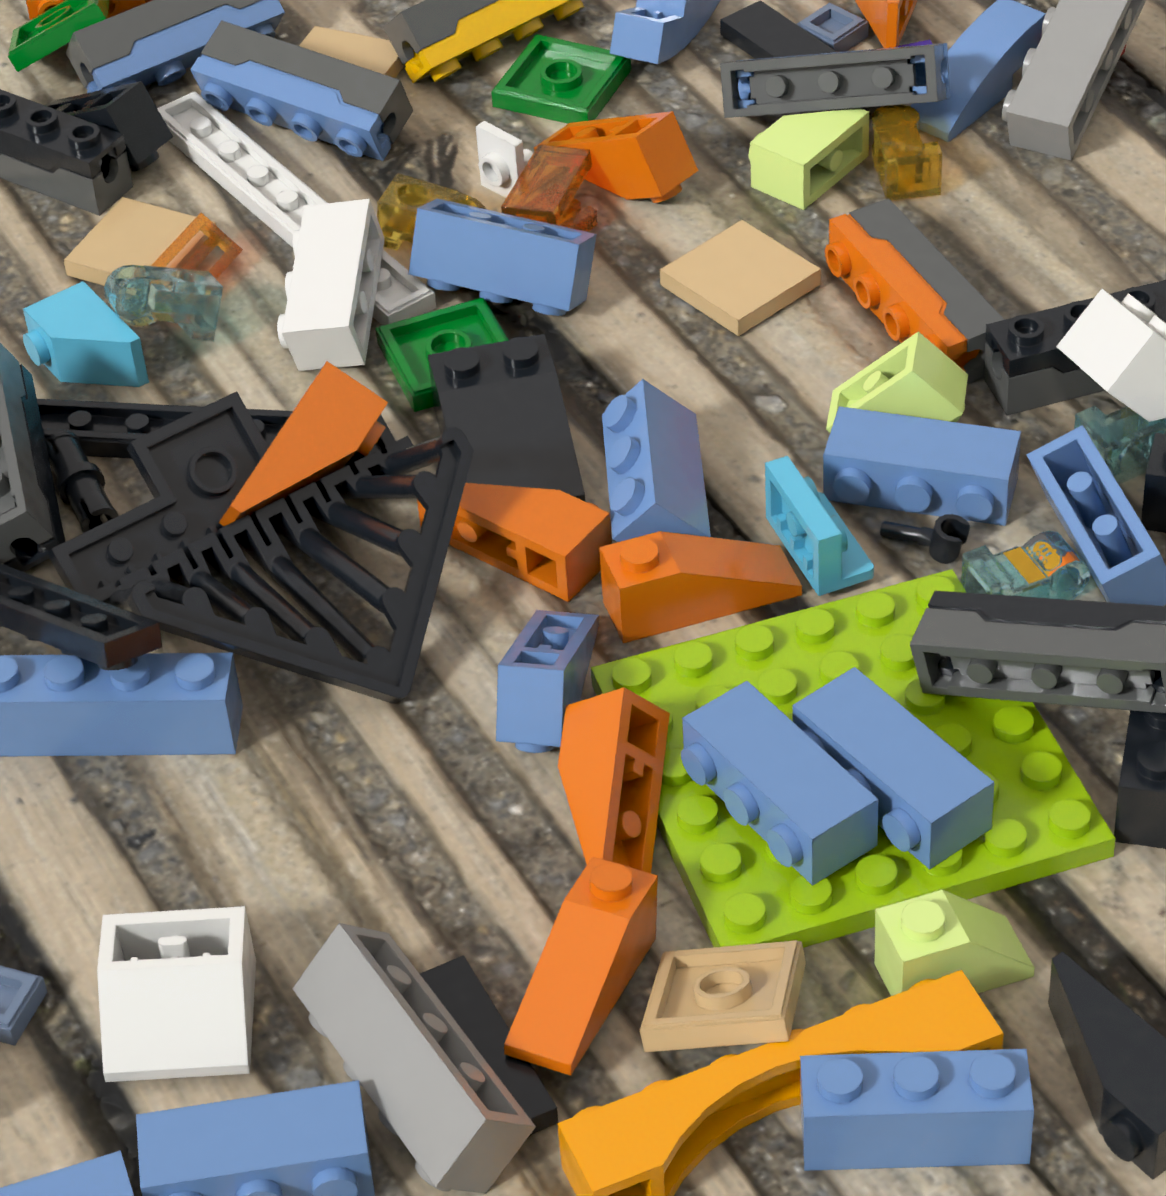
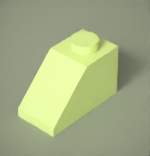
(808, 154)
(906, 381)
(945, 935)

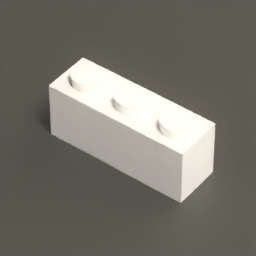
(332, 285)

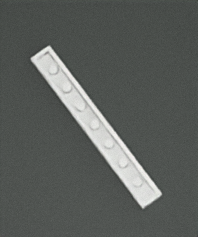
(276, 194)

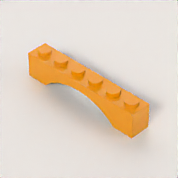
(666, 1129)

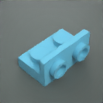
(813, 530)

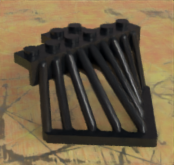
(194, 477)

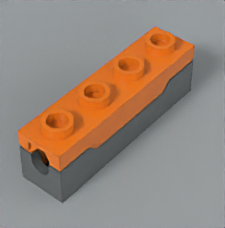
(910, 283)

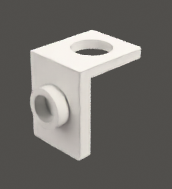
(500, 158)

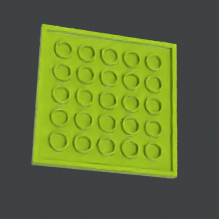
(737, 885)

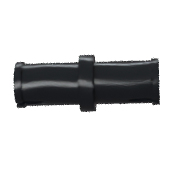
(79, 481)

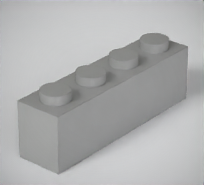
(1068, 74)
(412, 1060)

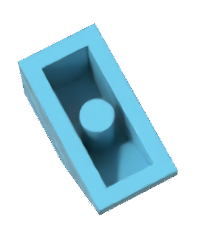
(83, 340)

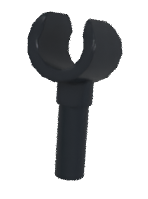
(943, 541)

